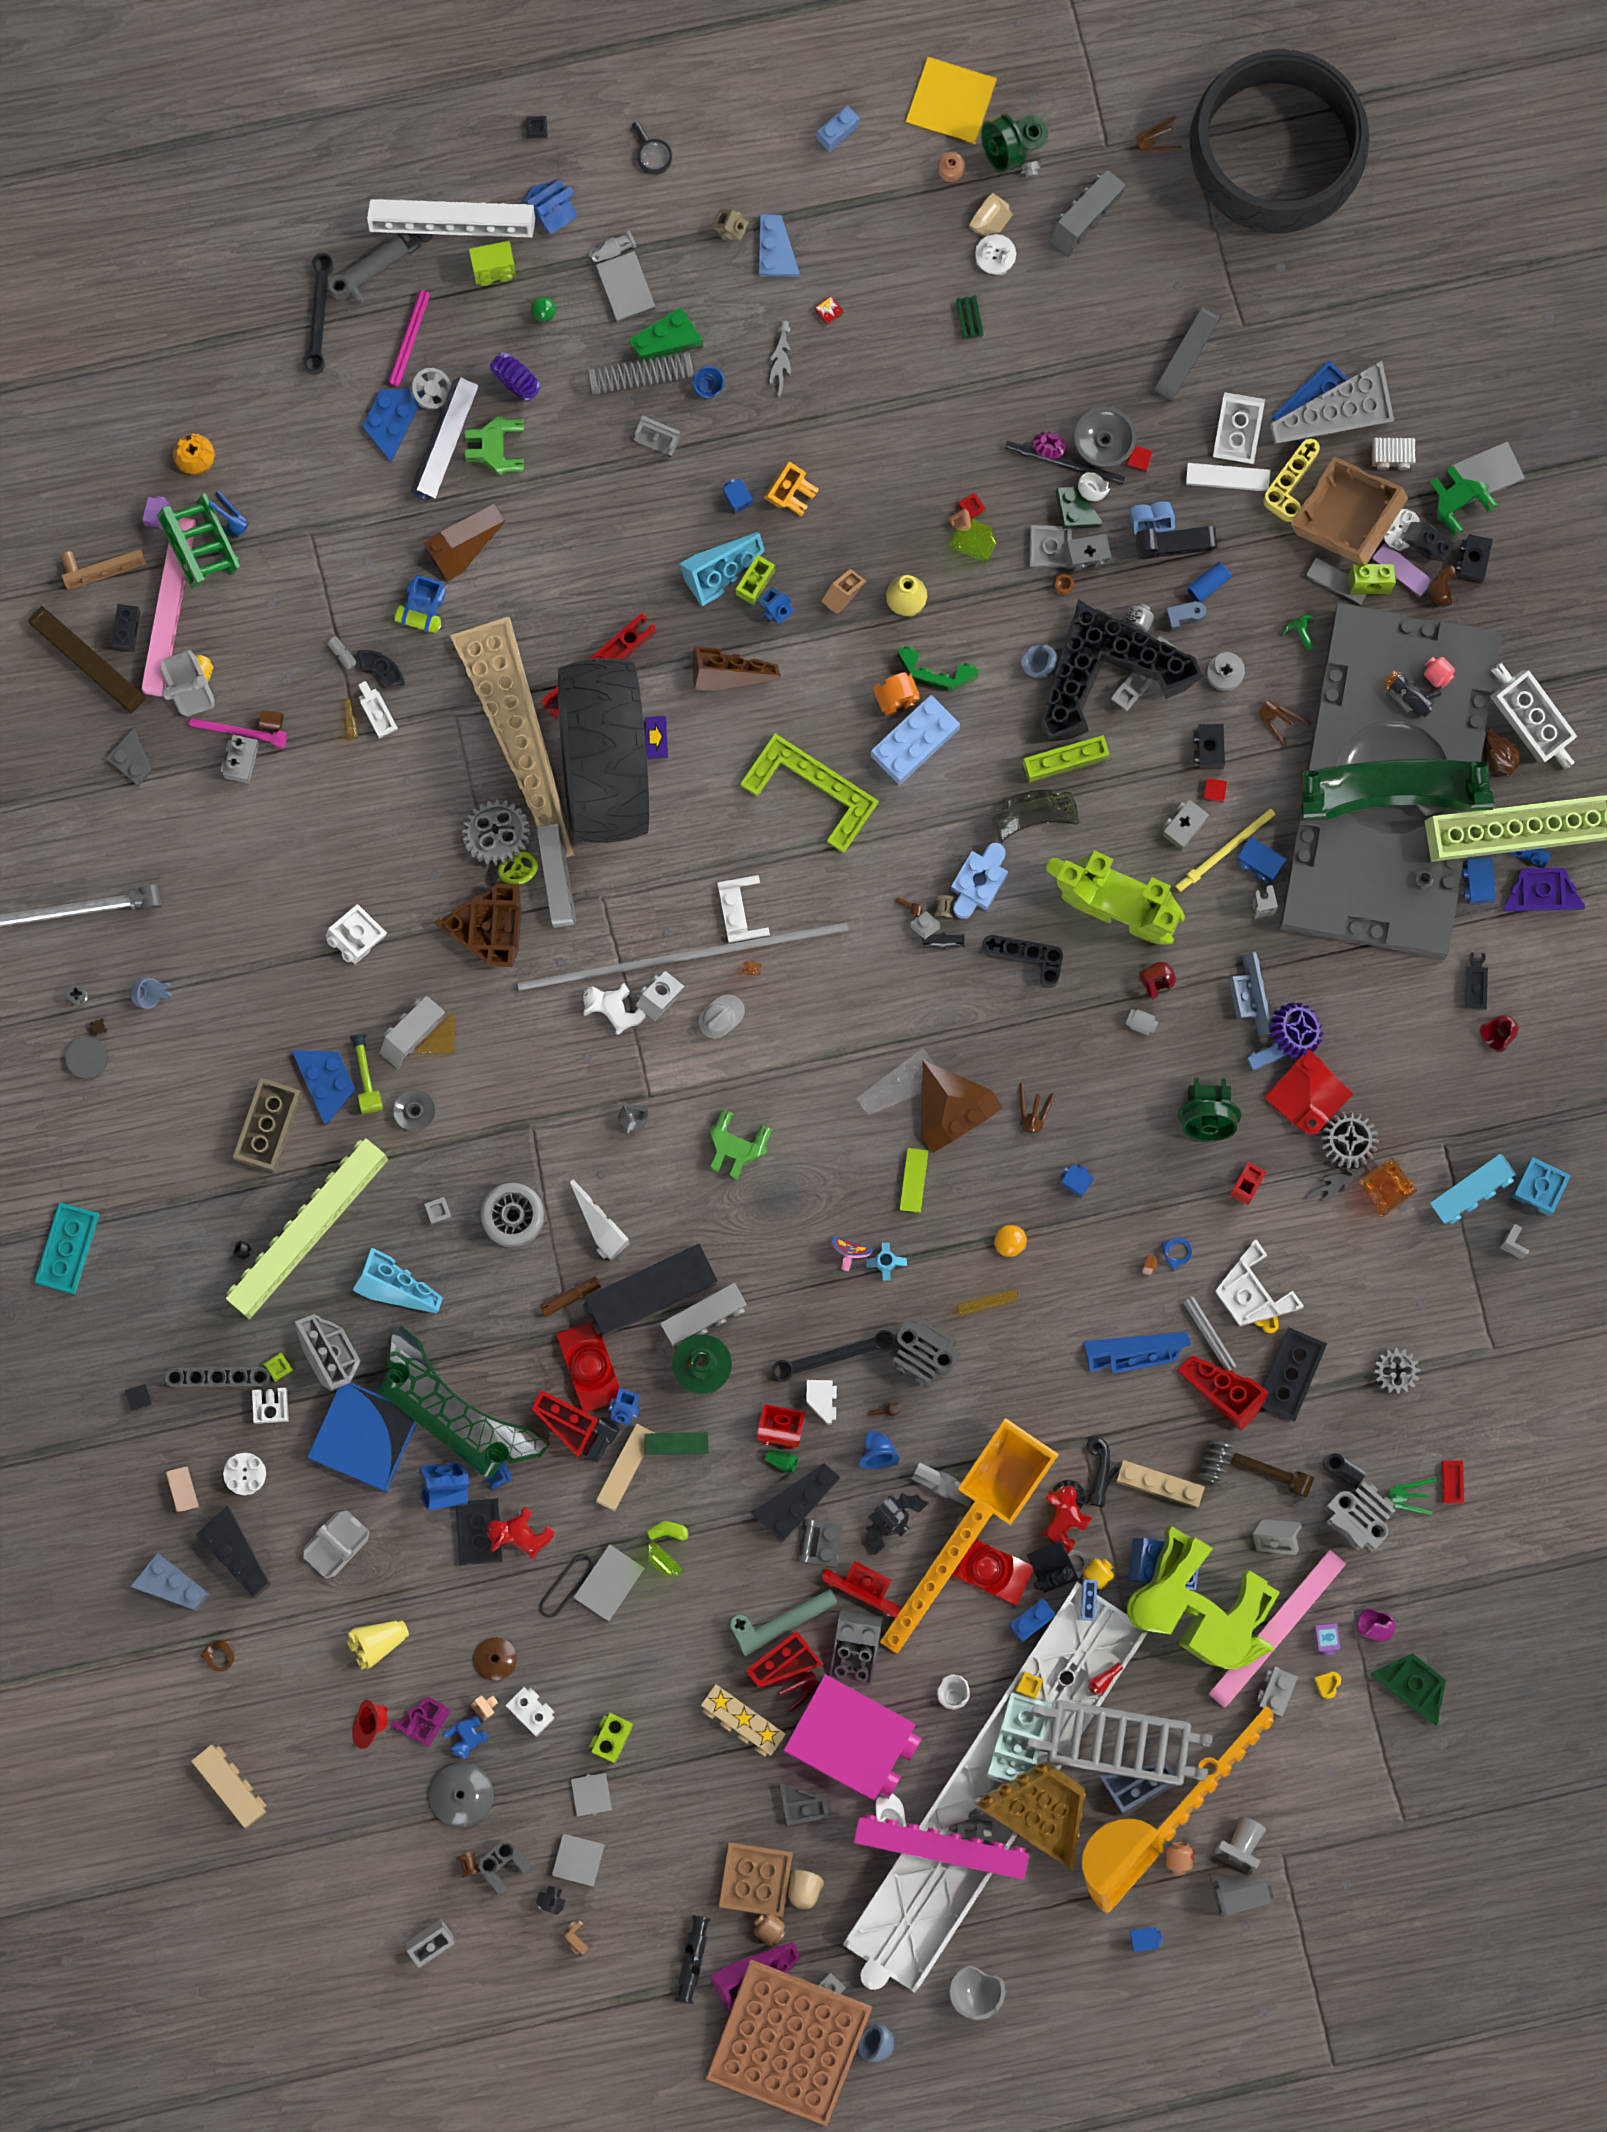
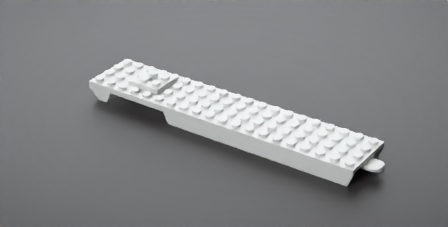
(927, 1898)

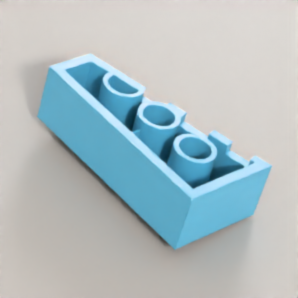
(1474, 1188)

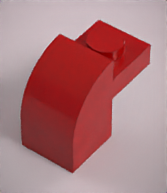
(1248, 1183)

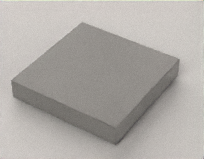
(1047, 546)
(578, 1860)

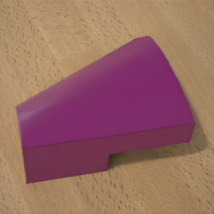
(423, 1721)

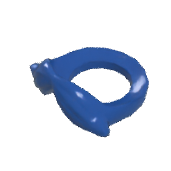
(1166, 1246)

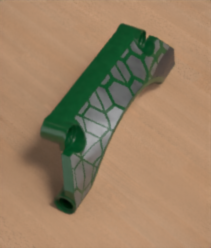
(464, 1429)

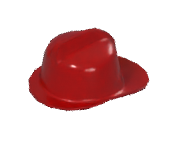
(368, 1722)

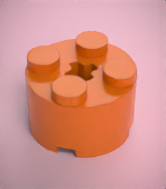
(896, 693)

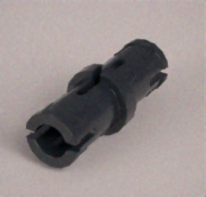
(943, 941)

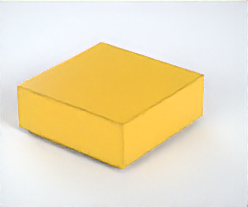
(1029, 1685)

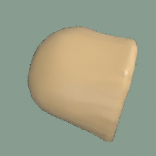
(804, 1889)

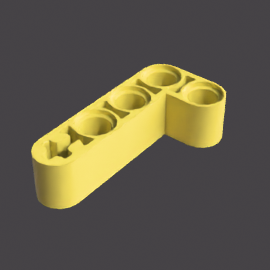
(1294, 477)

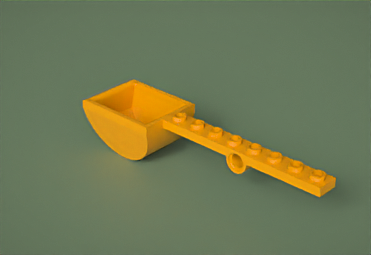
(999, 1486)
(1128, 1847)

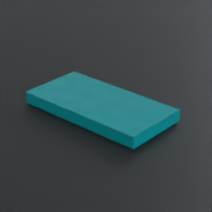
(67, 1248)

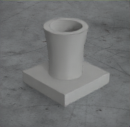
(1241, 1846)

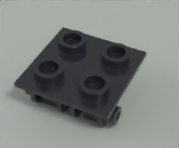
(1052, 1567)

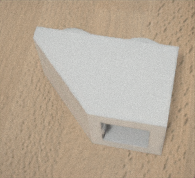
(820, 1399)

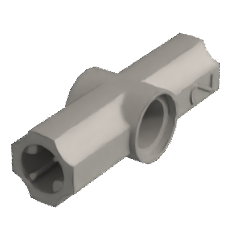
(941, 1484)

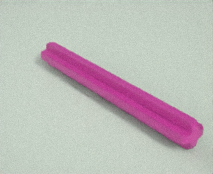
(409, 338)

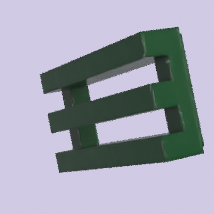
(966, 301)

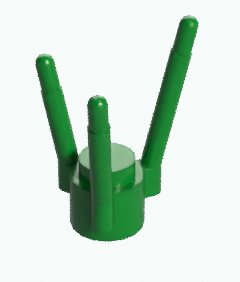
(1399, 1496)

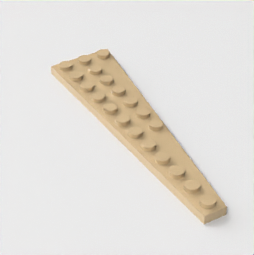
(502, 686)

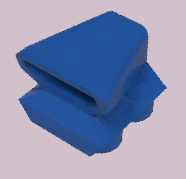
(444, 1485)

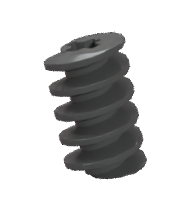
(1215, 1462)

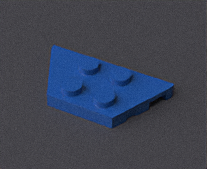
(391, 418)
(326, 1080)

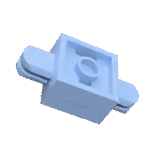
(979, 881)

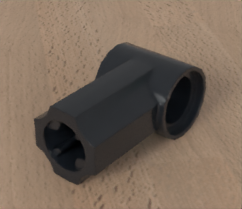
(603, 1435)
(1345, 1470)

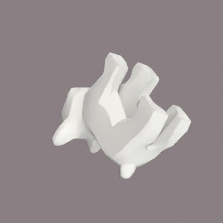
(612, 1006)

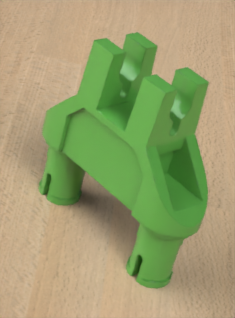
(493, 445)
(736, 1148)

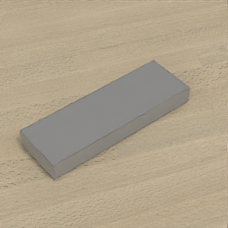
(1333, 580)

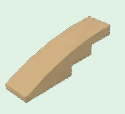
(624, 1469)

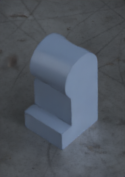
(1185, 613)

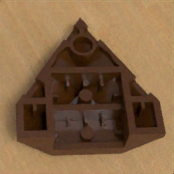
(488, 924)
(951, 1106)

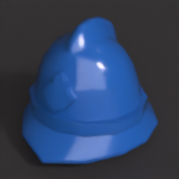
(878, 1452)

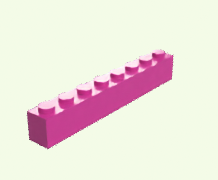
(941, 1848)

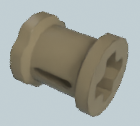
(944, 905)

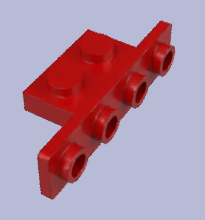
(864, 1585)

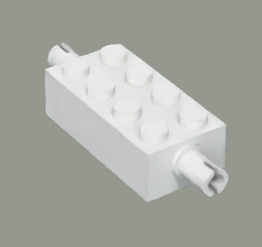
(1533, 716)

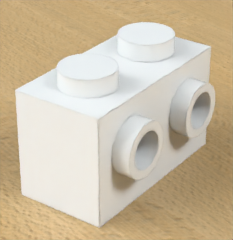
(530, 1711)

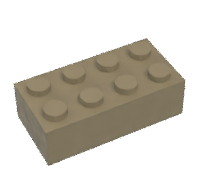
(267, 1125)

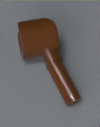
(916, 909)
(887, 1410)

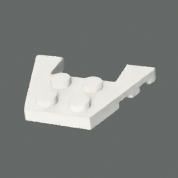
(1246, 1296)

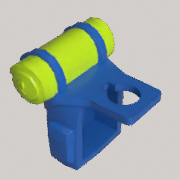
(422, 604)

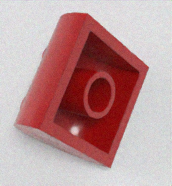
(780, 1426)

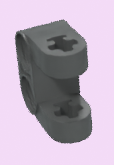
(492, 1877)

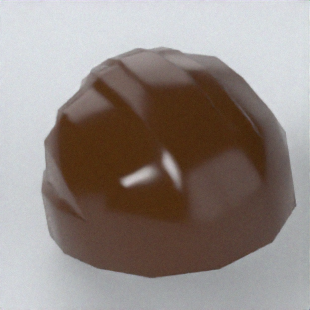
(1439, 588)

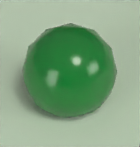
(543, 309)

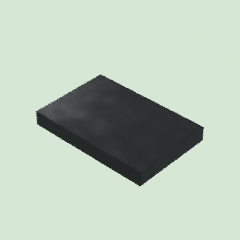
(472, 1532)

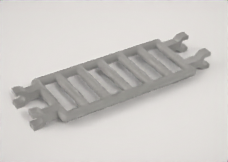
(1122, 1716)

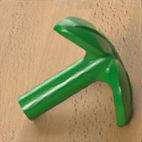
(1301, 624)

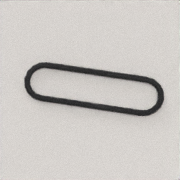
(573, 1591)

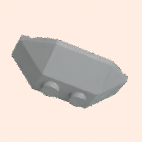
(327, 1351)

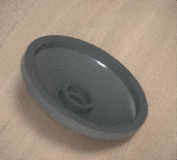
(1107, 424)
(477, 1797)

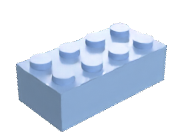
(915, 740)

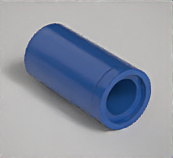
(1209, 582)

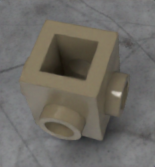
(730, 224)

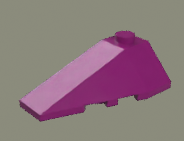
(729, 1979)

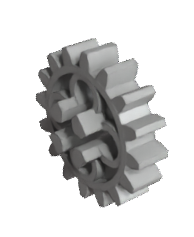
(1388, 1380)

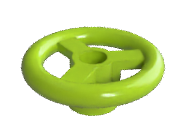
(519, 872)

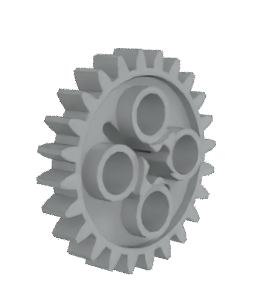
(499, 849)

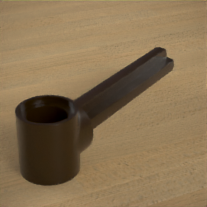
(1299, 1483)

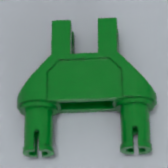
(1458, 496)

